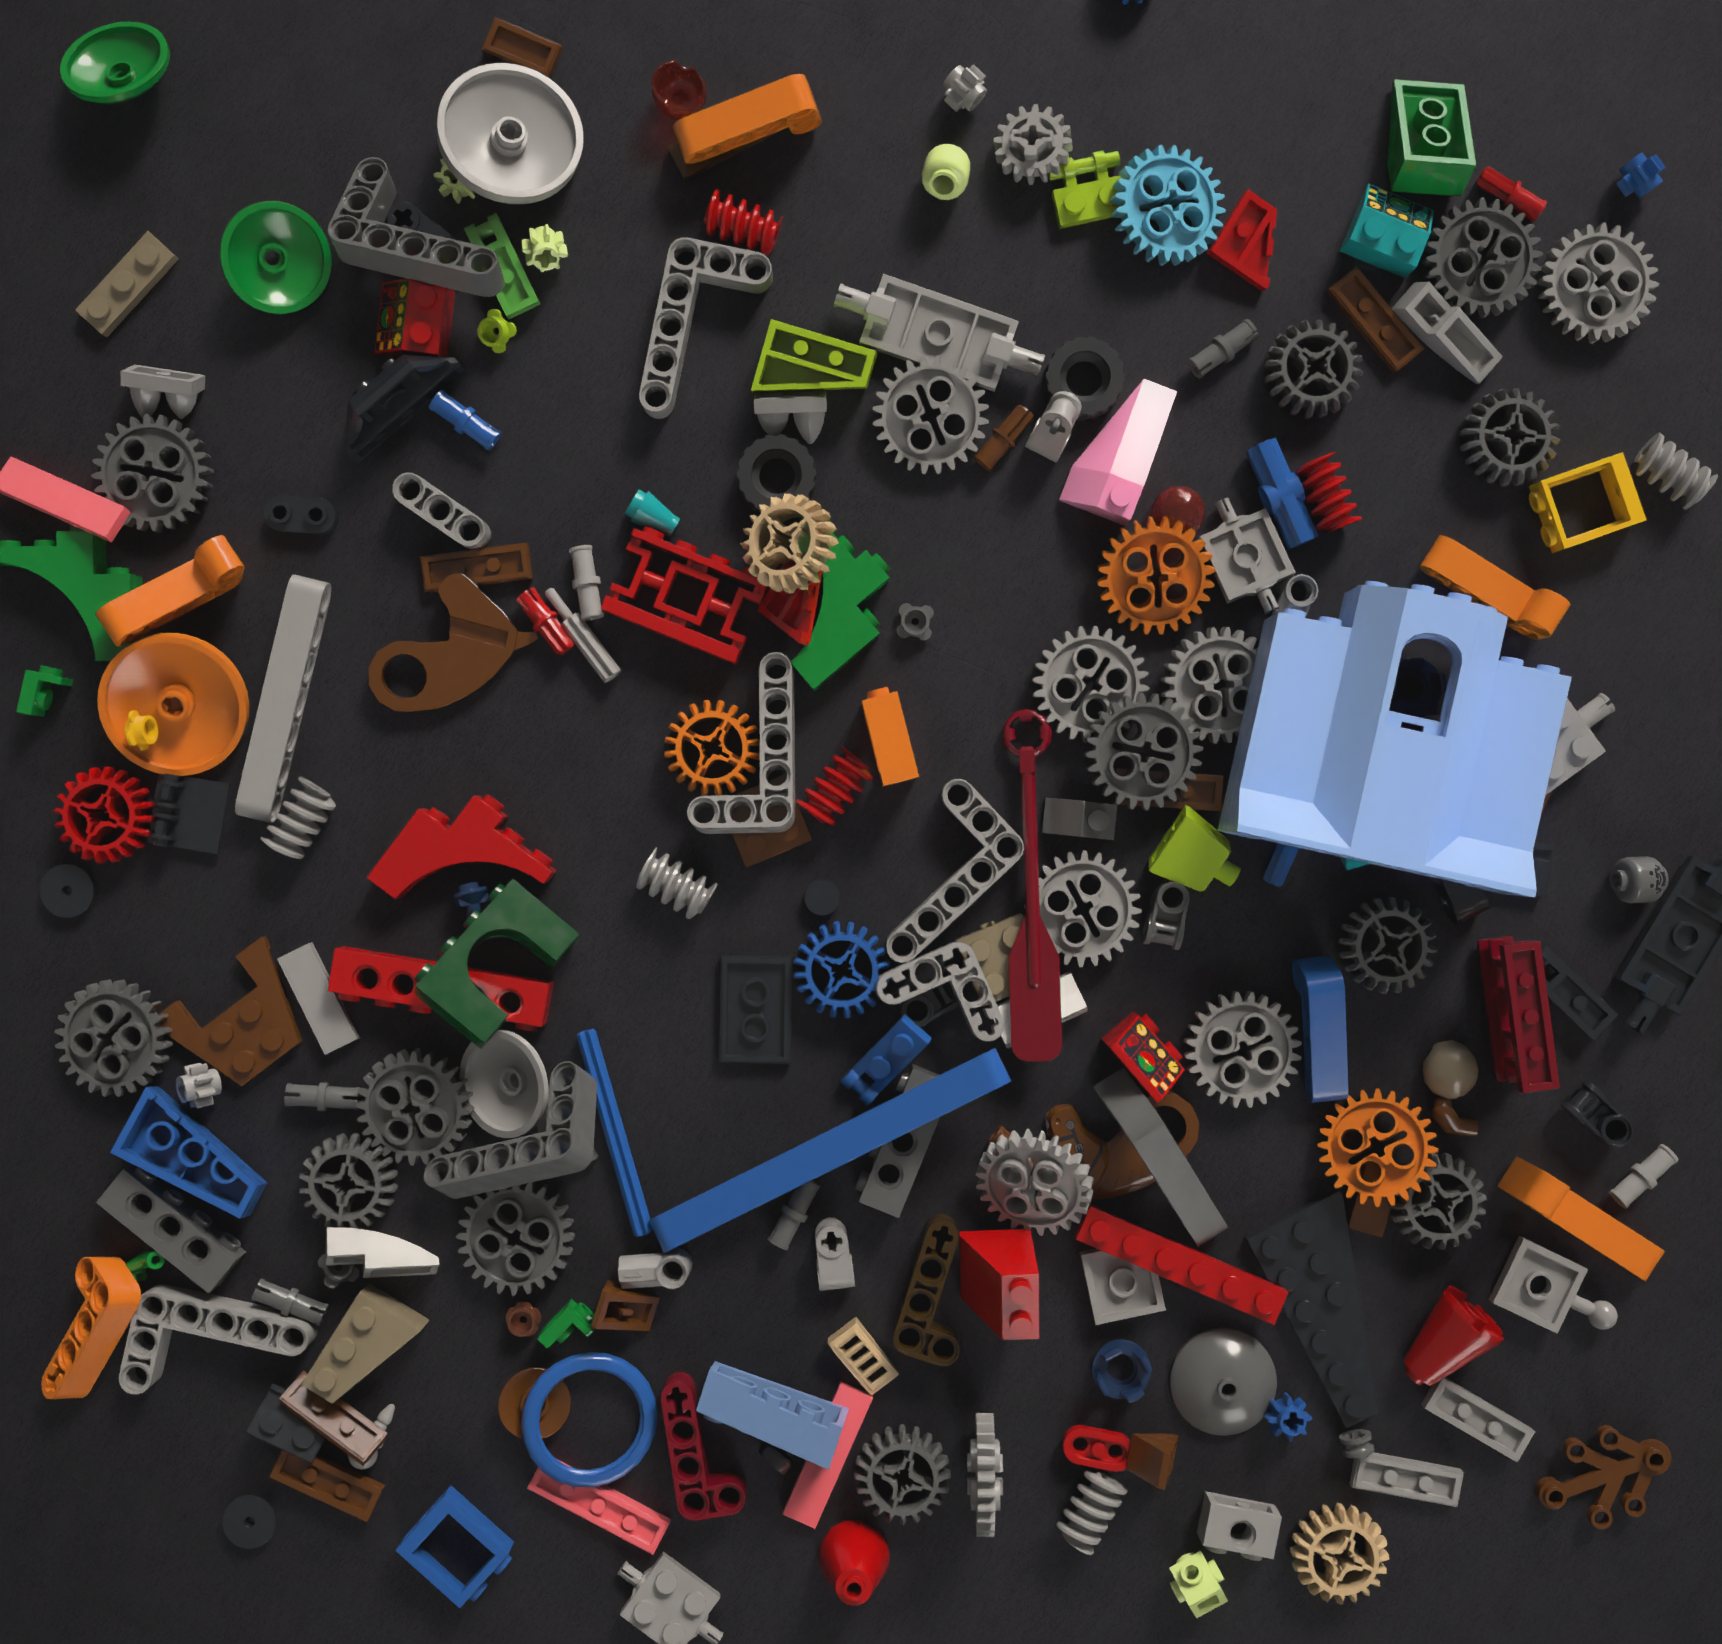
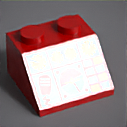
(414, 319)
(1144, 1055)

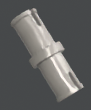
(586, 582)
(1643, 1176)

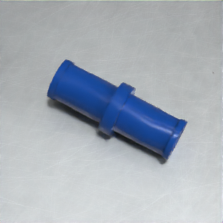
(465, 420)

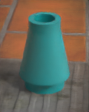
(650, 512)

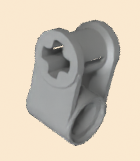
(1055, 425)
(833, 1259)

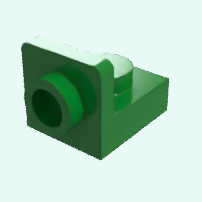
(36, 692)
(561, 1324)

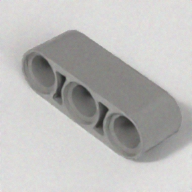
(430, 499)

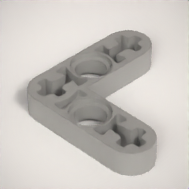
(957, 978)

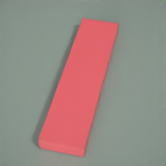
(62, 499)
(815, 1482)
(606, 1509)

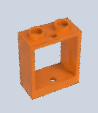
(889, 736)

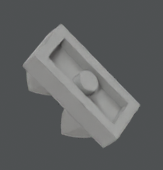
(148, 383)
(807, 408)

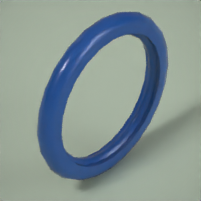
(544, 1385)

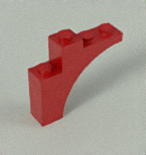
(475, 835)

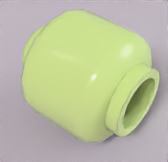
(946, 172)

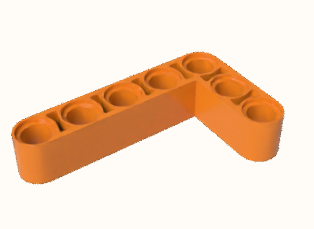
(1580, 1218)

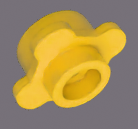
(141, 730)

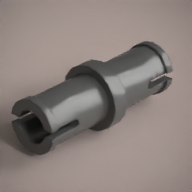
(1223, 348)
(321, 1096)
(793, 1214)
(290, 1302)

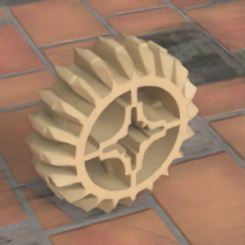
(808, 544)
(1334, 1580)

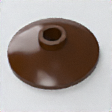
(513, 1397)

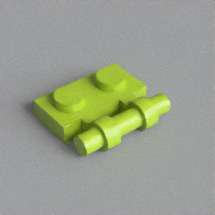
(1089, 200)

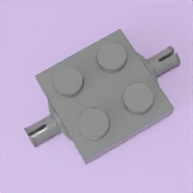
(1247, 555)
(670, 1602)

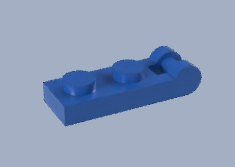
(886, 1059)

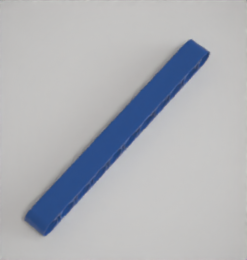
(830, 1150)

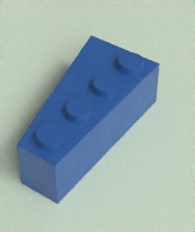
(185, 1153)

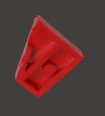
(1247, 240)
(792, 611)

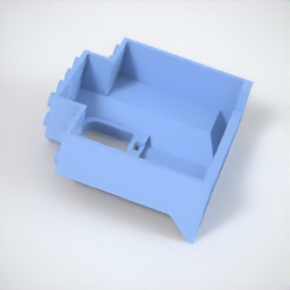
(1341, 777)

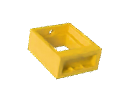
(1618, 488)

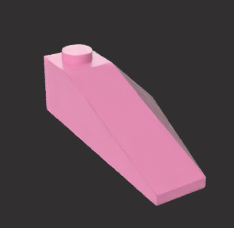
(1117, 462)

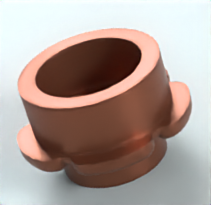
(521, 1328)

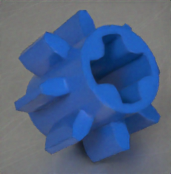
(1640, 175)
(1295, 1422)

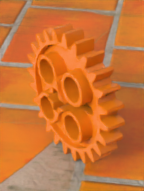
(1187, 571)
(1394, 1178)

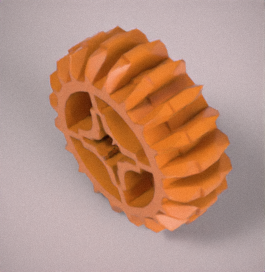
(685, 733)

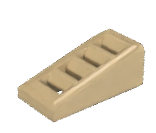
(844, 1335)

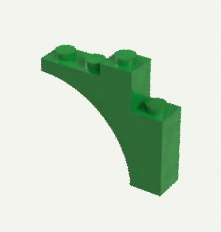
(80, 571)
(841, 626)

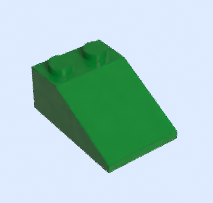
(1429, 138)

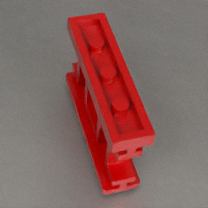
(675, 620)

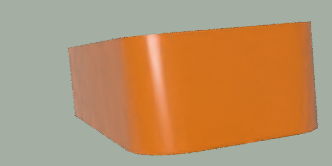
(748, 118)
(1465, 572)
(173, 594)
(108, 1308)

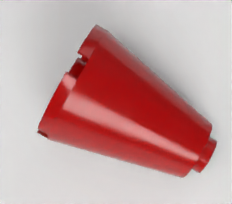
(1450, 1338)
(853, 1560)

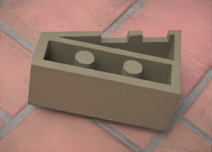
(363, 1340)

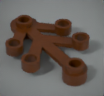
(1610, 1475)

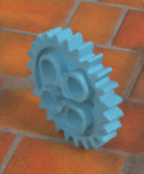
(1161, 173)

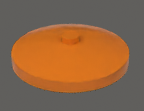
(190, 694)

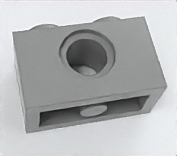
(1222, 1512)

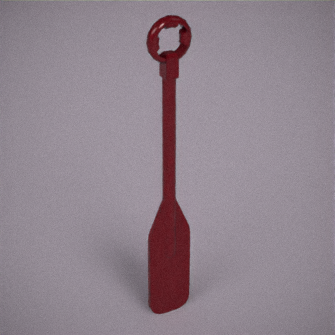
(1033, 958)

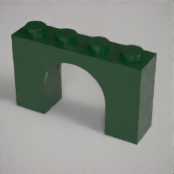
(511, 915)

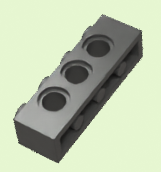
(892, 1194)
(124, 1203)

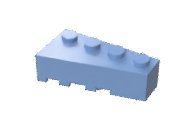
(773, 1413)

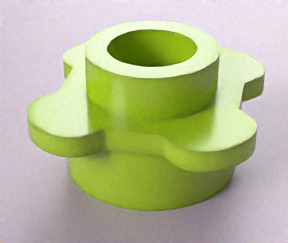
(487, 333)

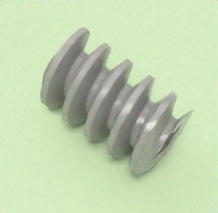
(1674, 470)
(300, 820)
(675, 885)
(1092, 1511)

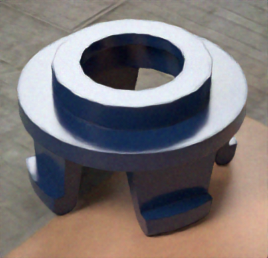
(1433, 686)
(1131, 1387)

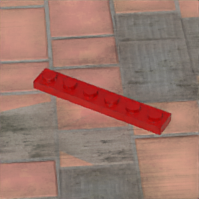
(1181, 1264)

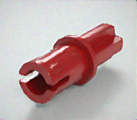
(1510, 193)
(545, 621)

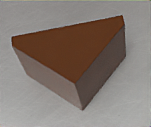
(625, 1308)
(1152, 1457)

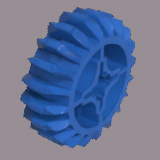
(826, 996)

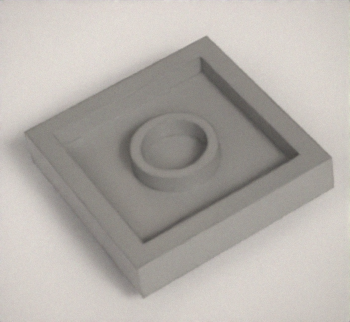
(1119, 1287)

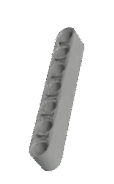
(283, 698)

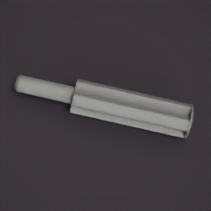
(585, 639)

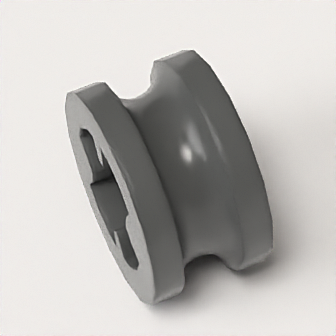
(1356, 1443)

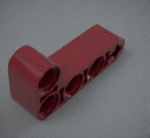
(693, 1445)

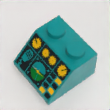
(1388, 231)

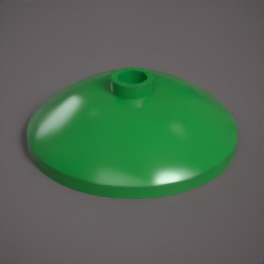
(115, 62)
(300, 250)

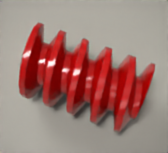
(742, 224)
(1327, 494)
(836, 787)

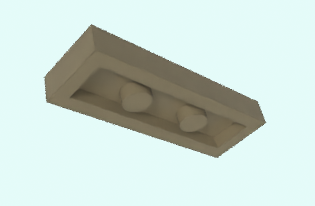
(127, 284)

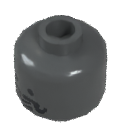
(1638, 879)

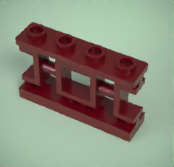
(1518, 1013)

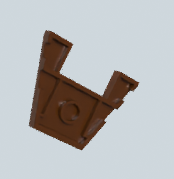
(248, 1033)

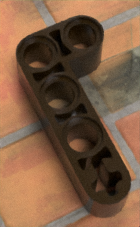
(930, 1285)

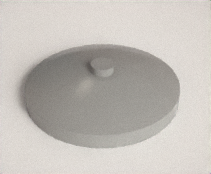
(509, 133)

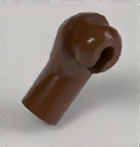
(1449, 1121)

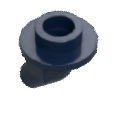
(470, 896)

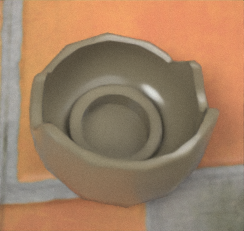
(1450, 1069)

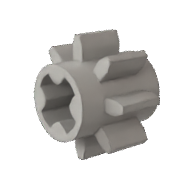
(964, 88)
(198, 1085)

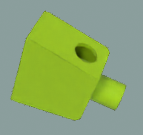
(1193, 853)

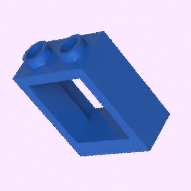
(478, 1525)

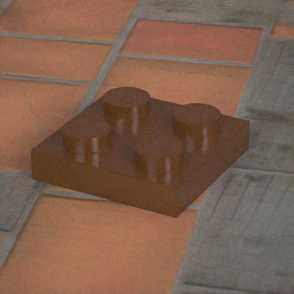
(761, 846)

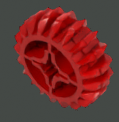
(91, 839)

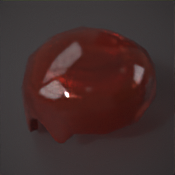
(678, 90)
(1181, 505)

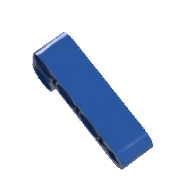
(1324, 1027)

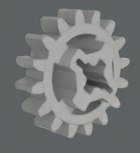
(1027, 129)

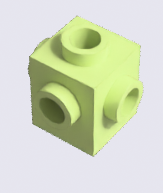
(1198, 1583)

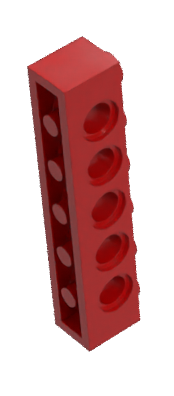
(351, 963)

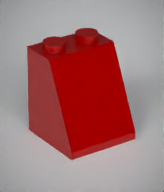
(1001, 1280)

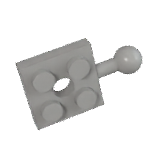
(1559, 1295)

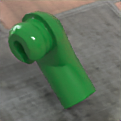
(147, 1259)

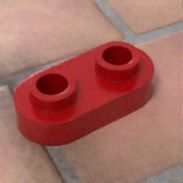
(1095, 1450)

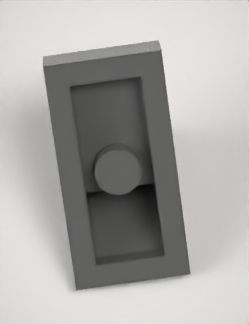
(1079, 818)

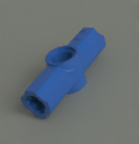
(1281, 493)

